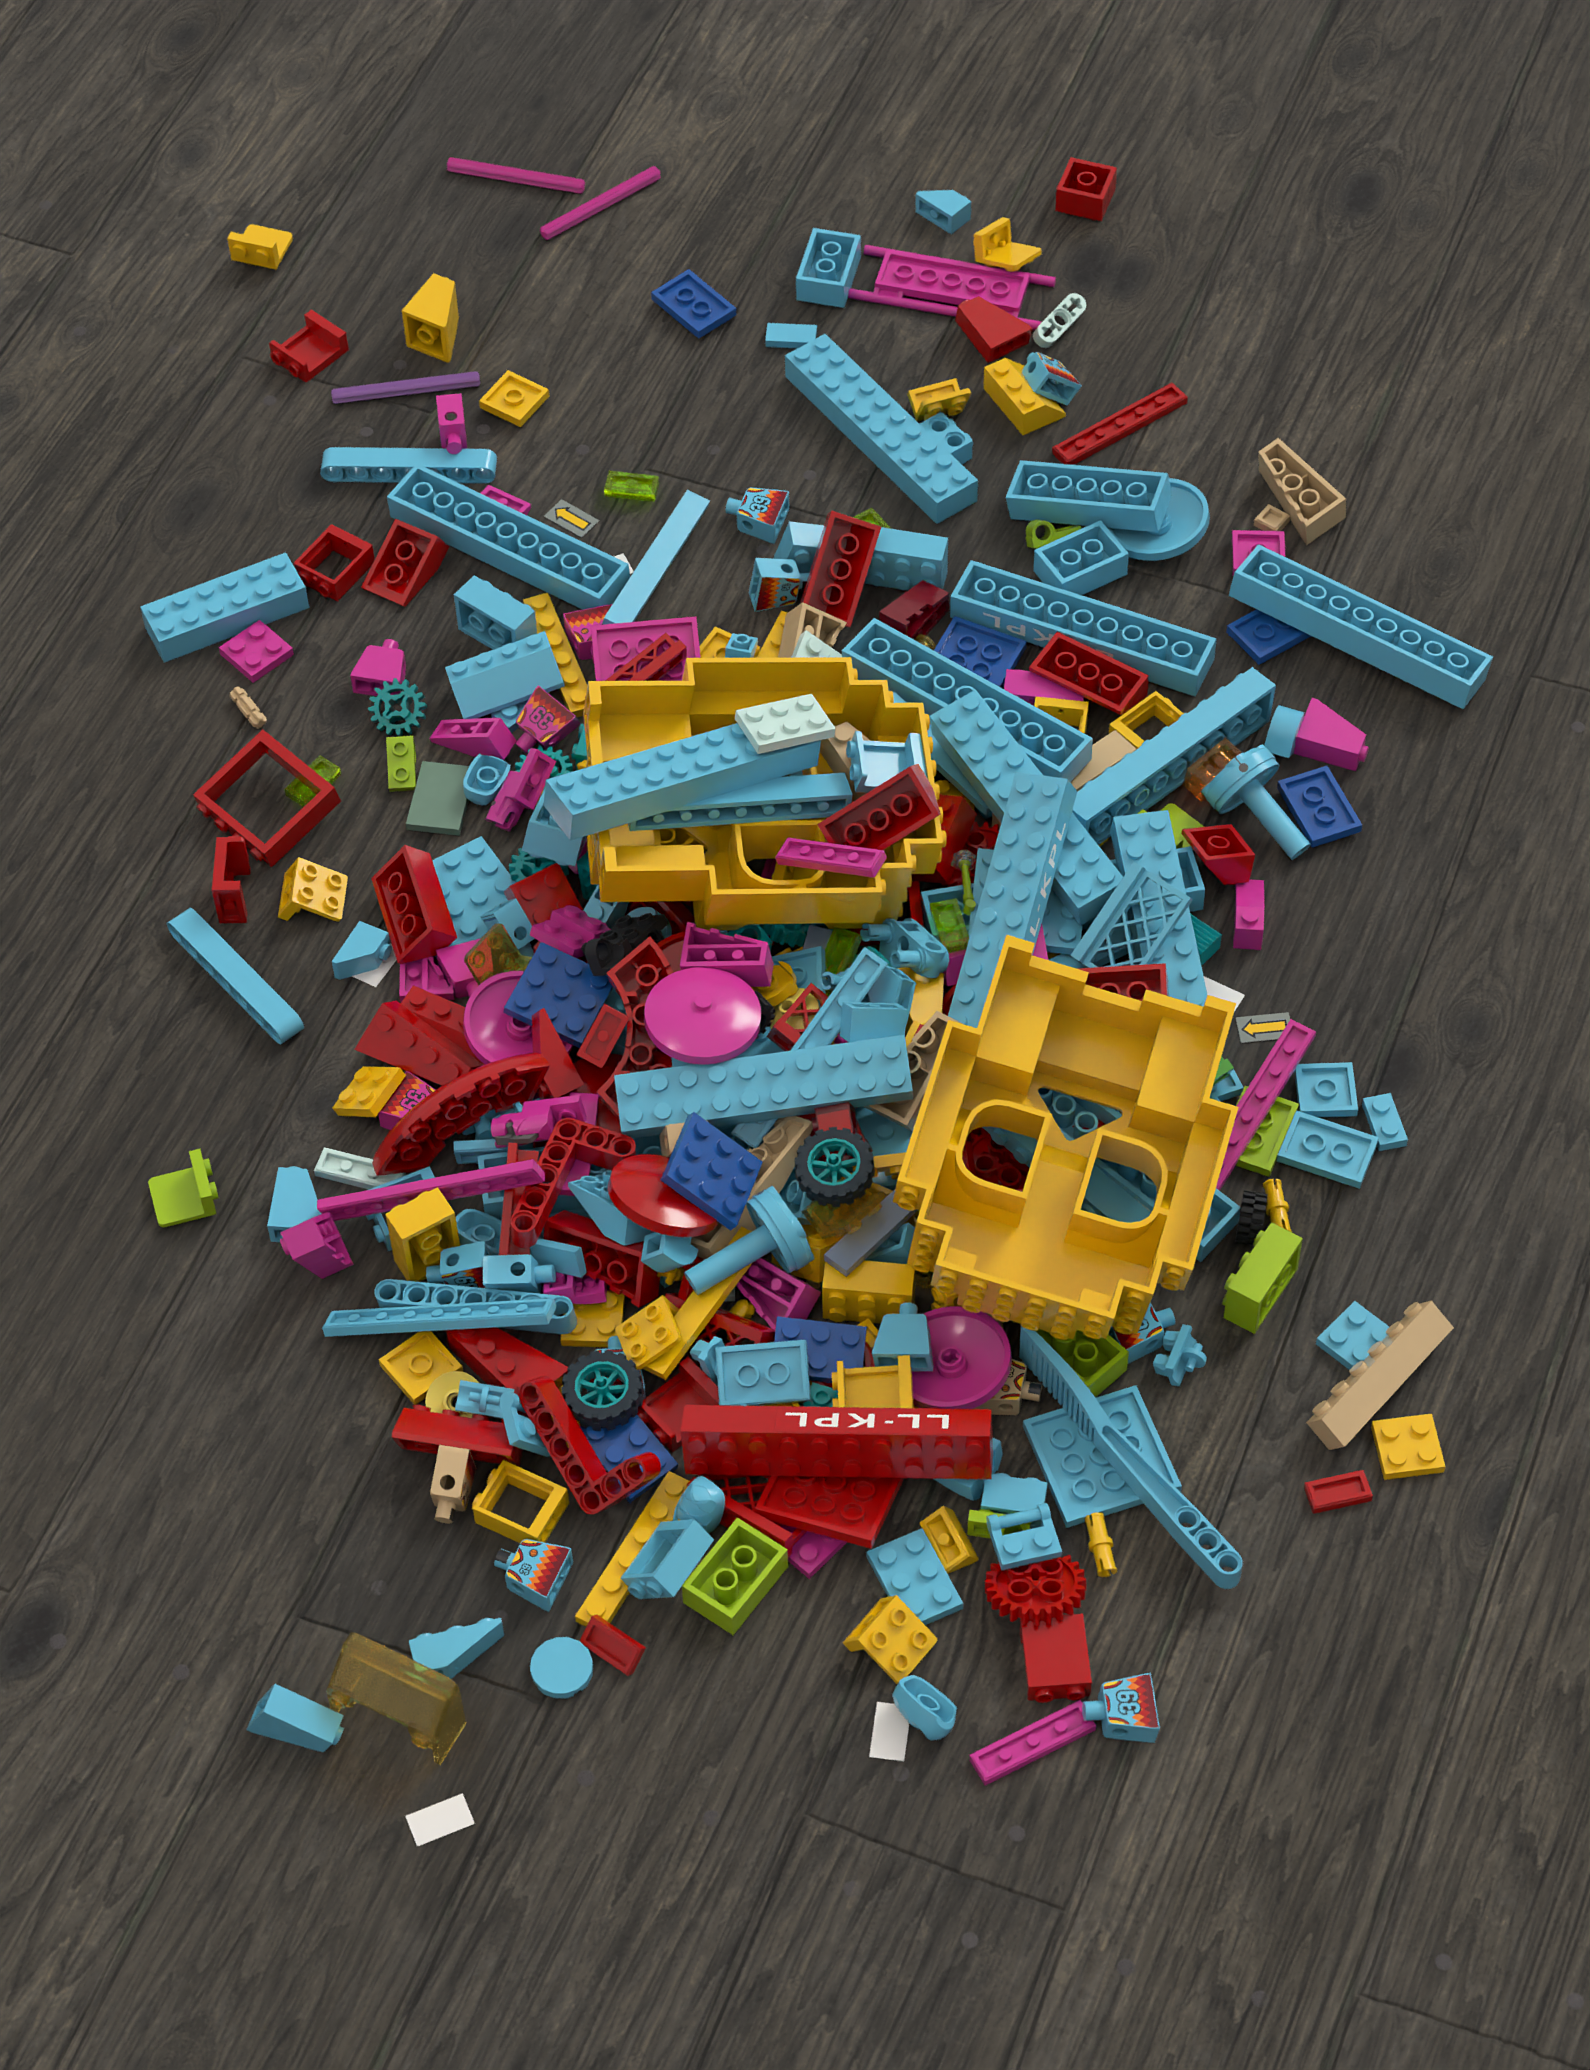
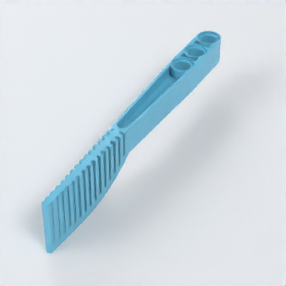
(1137, 1471)

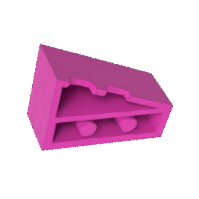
(738, 955)
(317, 1246)
(777, 1292)

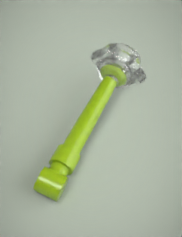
(964, 861)

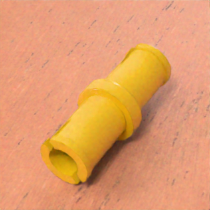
(1276, 1205)
(1100, 1544)

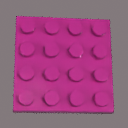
(621, 642)

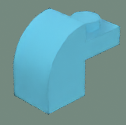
(1283, 731)
(667, 1252)

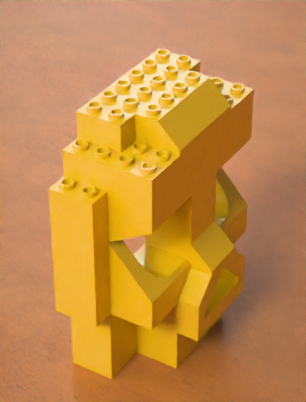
(724, 891)
(1035, 1250)

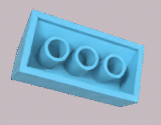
(504, 676)

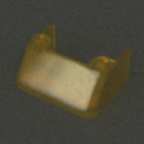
(399, 1690)

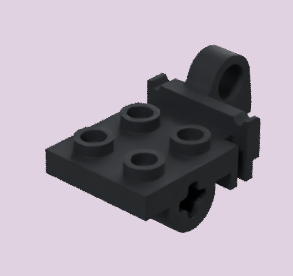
(621, 940)

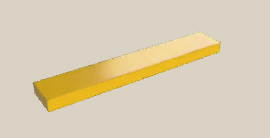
(694, 1317)

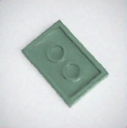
(438, 799)

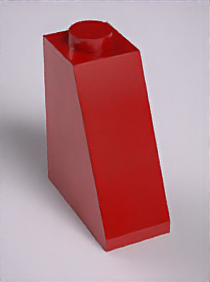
(991, 328)

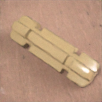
(248, 707)

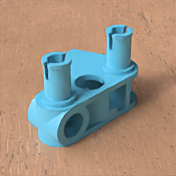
(908, 946)
(890, 987)

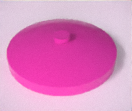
(702, 1015)
(489, 1030)
(968, 1360)

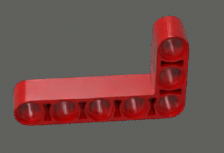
(556, 1171)
(580, 1453)

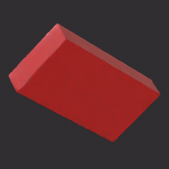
(1338, 1491)
(612, 1645)

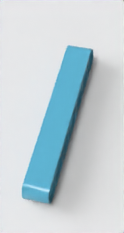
(393, 464)
(235, 975)
(408, 1292)

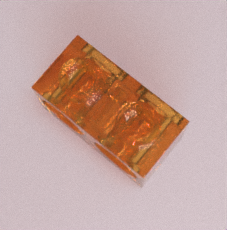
(1209, 766)

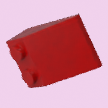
(404, 563)

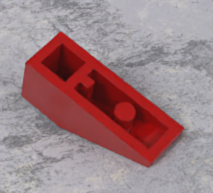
(562, 1074)

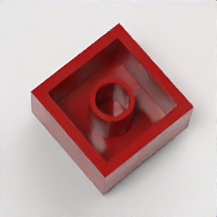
(1086, 189)
(543, 894)

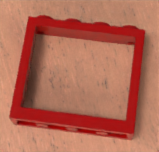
(294, 829)

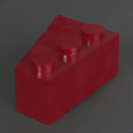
(916, 610)

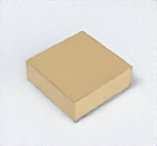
(1271, 519)

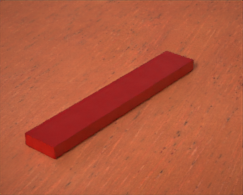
(1119, 425)

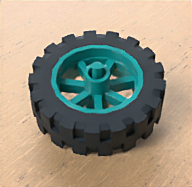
(837, 1192)
(597, 1366)

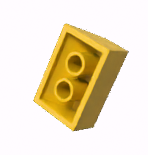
(1017, 399)

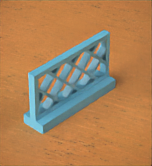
(1116, 909)

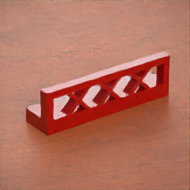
(659, 665)
(510, 1201)
(732, 1324)

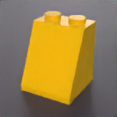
(432, 318)

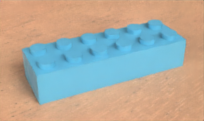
(1088, 495)
(224, 607)

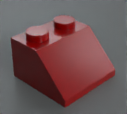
(1222, 852)

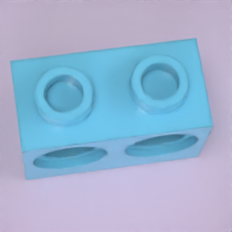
(949, 436)

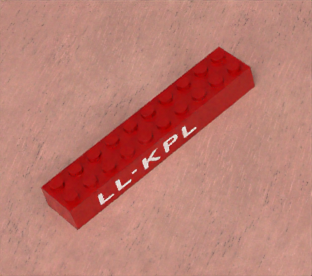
(837, 1441)

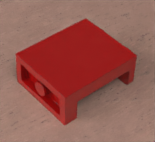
(310, 348)
(229, 861)
(603, 1035)
(664, 1407)
(1056, 1659)

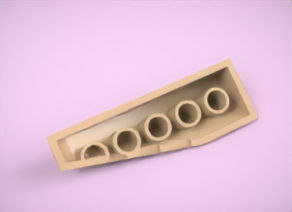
(778, 1161)

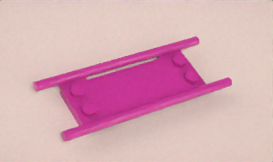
(945, 282)

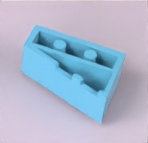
(800, 544)

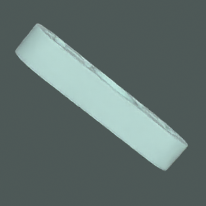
(1058, 330)

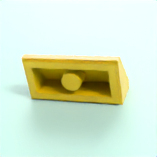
(949, 1539)

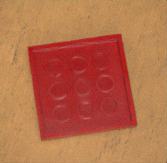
(830, 1506)

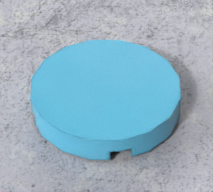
(561, 1667)

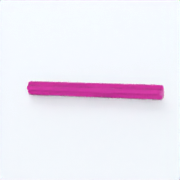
(515, 175)
(600, 203)

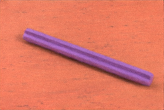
(405, 387)

